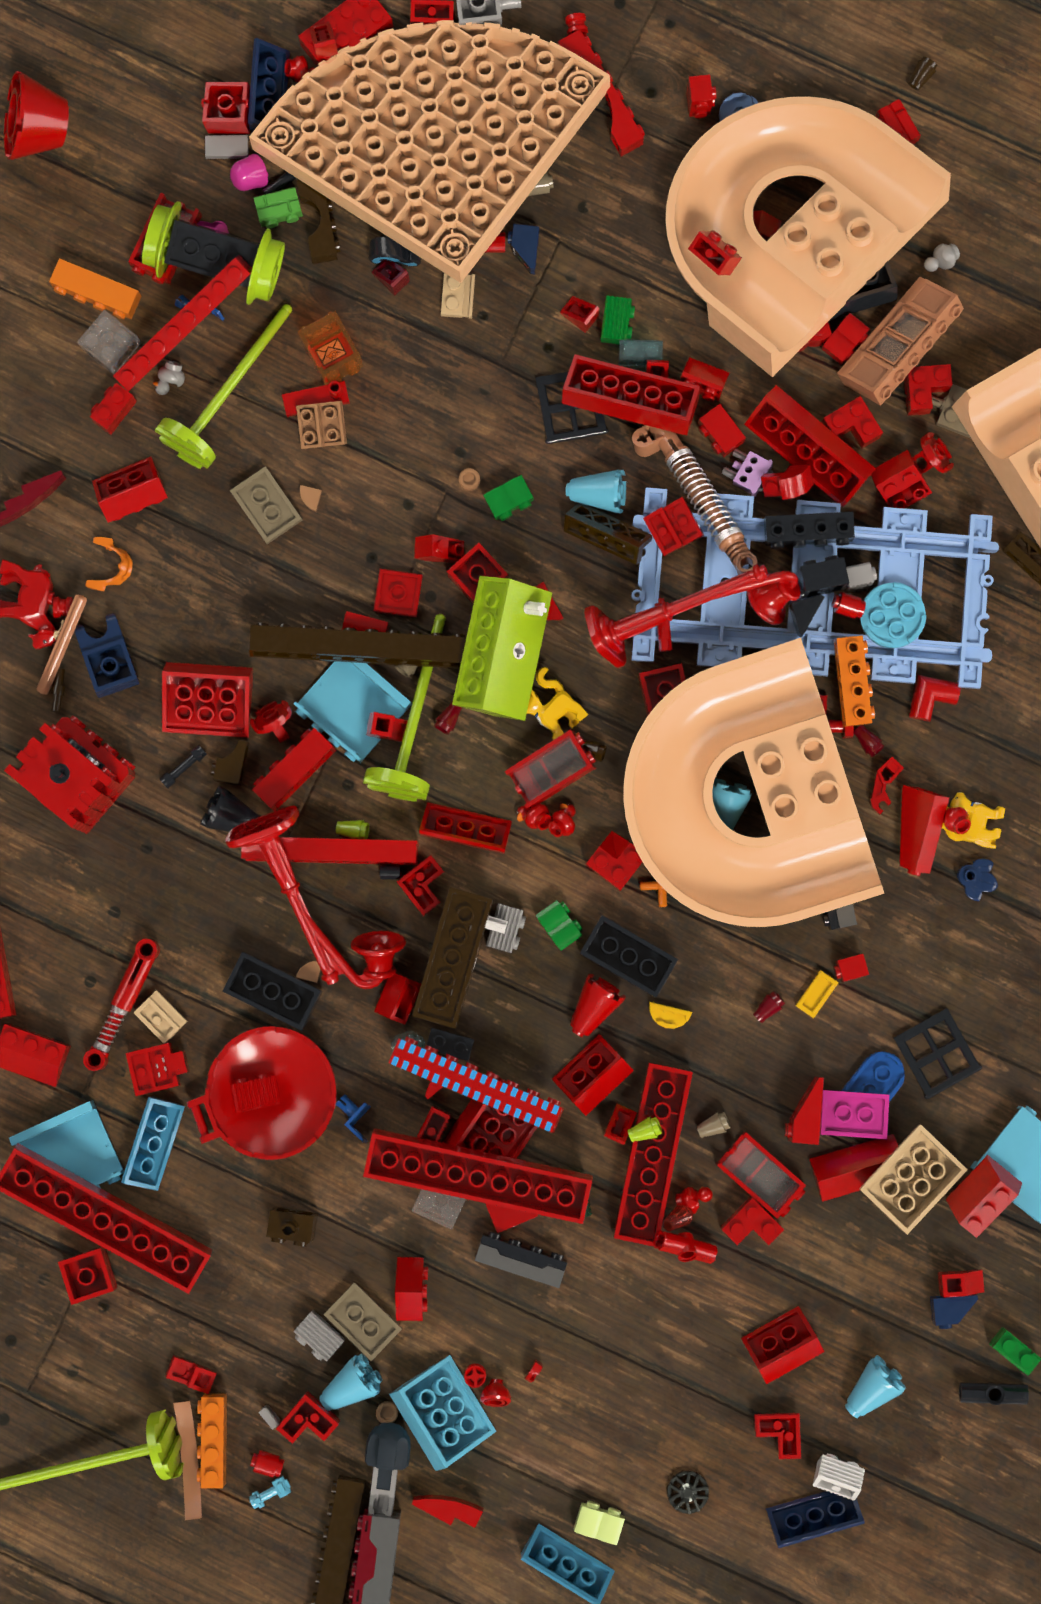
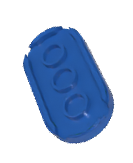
(878, 1075)

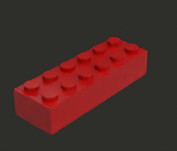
(630, 394)
(807, 441)

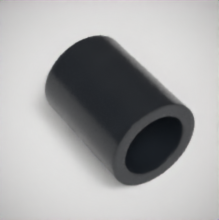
(389, 872)

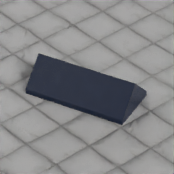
(267, 80)
(813, 1517)

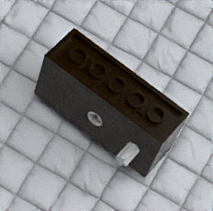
(454, 956)

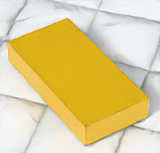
(816, 994)

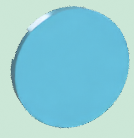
(893, 615)

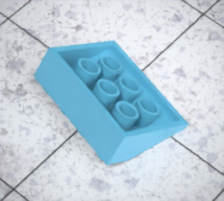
(442, 1413)

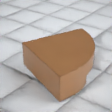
(310, 497)
(309, 972)

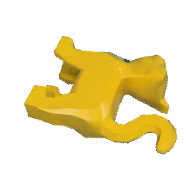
(556, 708)
(978, 817)

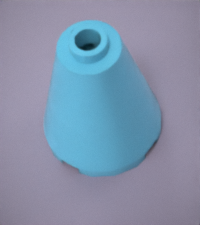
(599, 490)

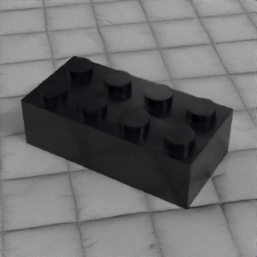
(628, 956)
(272, 991)

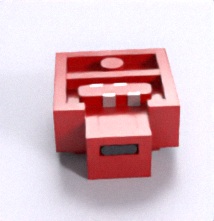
(156, 1068)

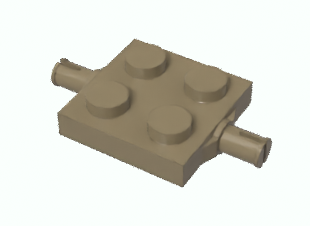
(948, 418)

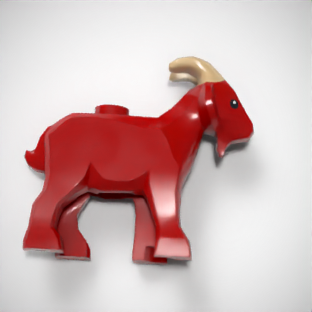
(32, 601)

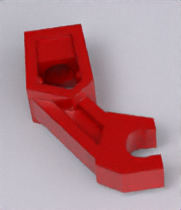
(879, 787)

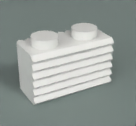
(838, 1476)

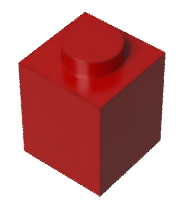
(851, 968)

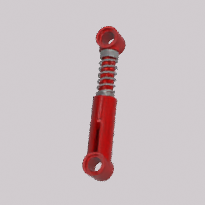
(122, 1002)

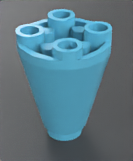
(730, 801)
(352, 1384)
(874, 1388)

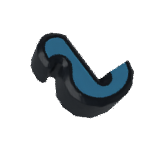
(385, 248)

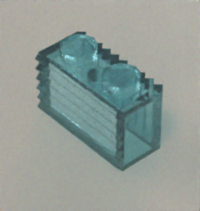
(639, 351)

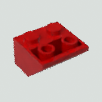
(709, 378)
(901, 481)

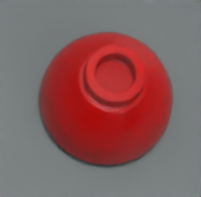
(495, 1394)

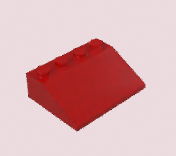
(206, 699)
(490, 1130)

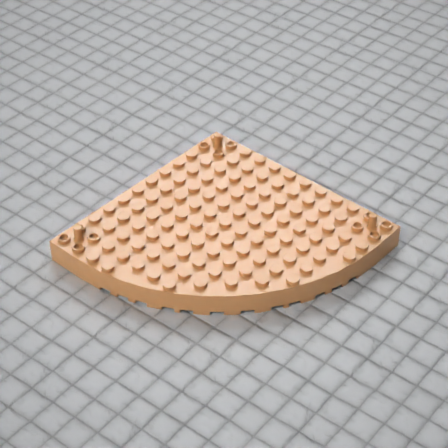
(433, 131)

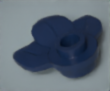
(980, 880)

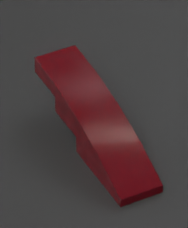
(33, 495)

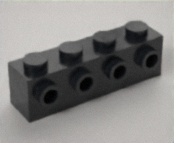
(809, 529)

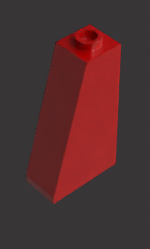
(920, 828)

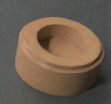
(469, 479)
(387, 1412)

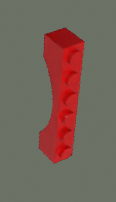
(624, 131)

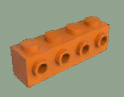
(95, 289)
(853, 681)
(213, 1440)

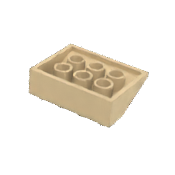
(913, 1179)

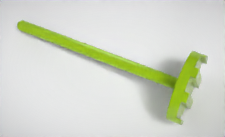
(187, 441)
(397, 782)
(161, 1446)

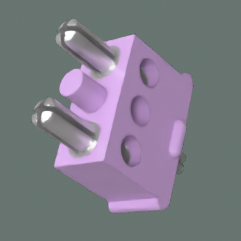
(753, 479)

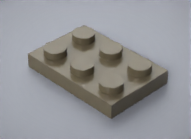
(266, 505)
(363, 1321)

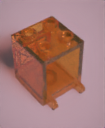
(330, 348)

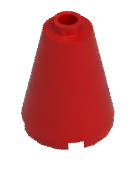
(594, 1005)

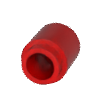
(848, 605)
(267, 1463)

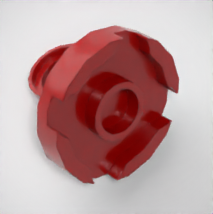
(935, 454)
(271, 718)

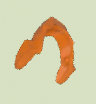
(125, 566)

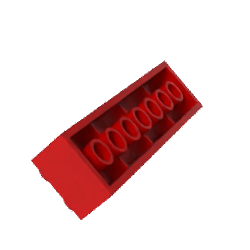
(653, 1159)

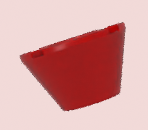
(34, 118)

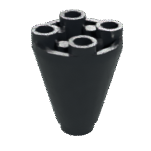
(226, 811)

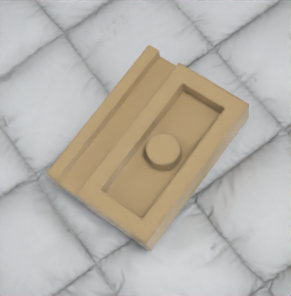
(458, 297)
(160, 1017)

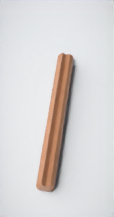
(61, 644)

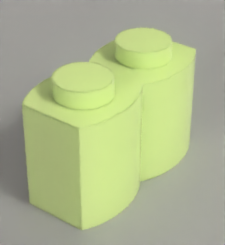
(599, 1523)

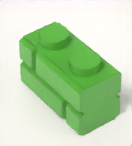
(278, 207)

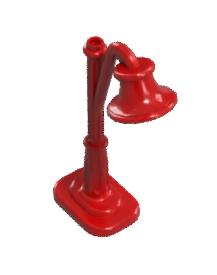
(765, 593)
(375, 946)

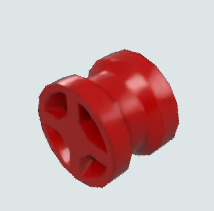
(575, 22)
(61, 606)
(475, 1379)

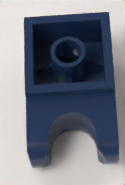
(107, 651)

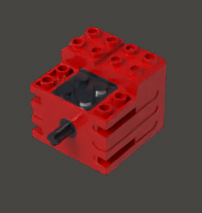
(73, 773)

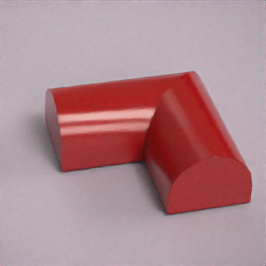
(929, 690)
(416, 882)
(785, 1427)

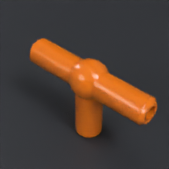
(654, 885)

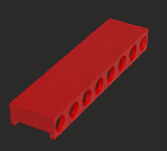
(342, 851)

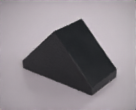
(804, 611)

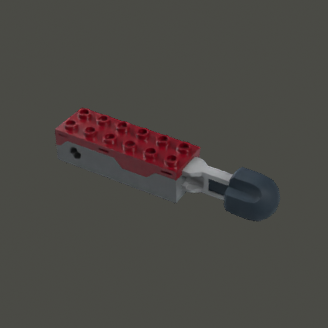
(376, 1547)

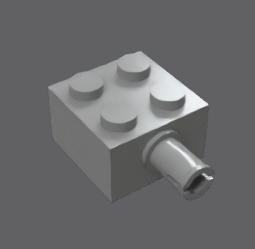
(483, 10)

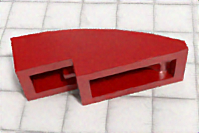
(448, 1508)

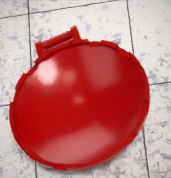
(304, 1089)

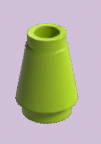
(353, 829)
(647, 1129)

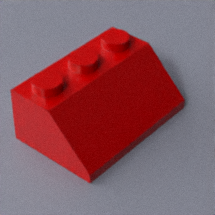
(129, 489)
(32, 1054)
(592, 1075)
(983, 1195)
(782, 1345)

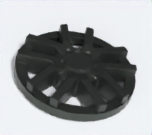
(687, 1492)

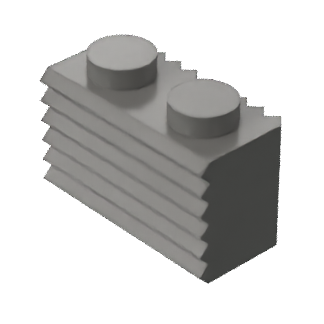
(860, 577)
(509, 940)
(319, 1336)

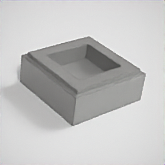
(270, 1416)

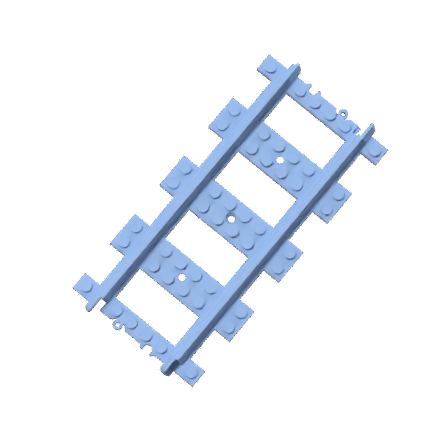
(901, 560)

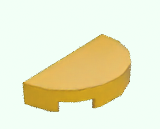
(668, 1016)

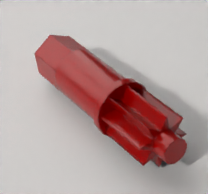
(664, 632)

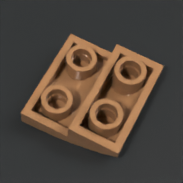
(321, 424)

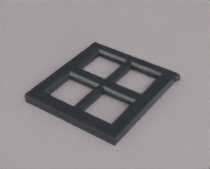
(548, 409)
(937, 1053)

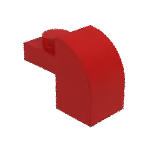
(790, 484)
(386, 727)

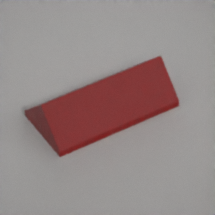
(465, 828)
(849, 1168)

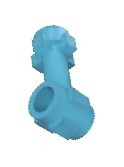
(280, 1486)

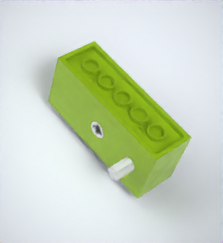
(502, 648)

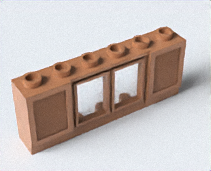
(900, 340)

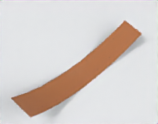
(188, 1451)

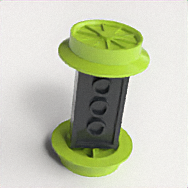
(210, 251)

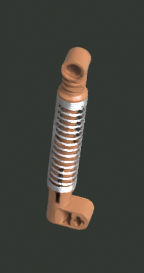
(730, 538)

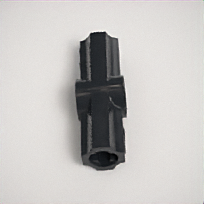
(980, 1393)

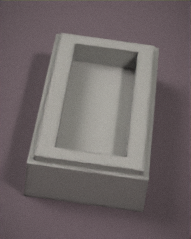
(227, 147)

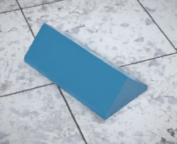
(153, 1143)
(567, 1564)

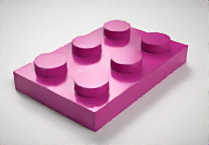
(854, 1114)

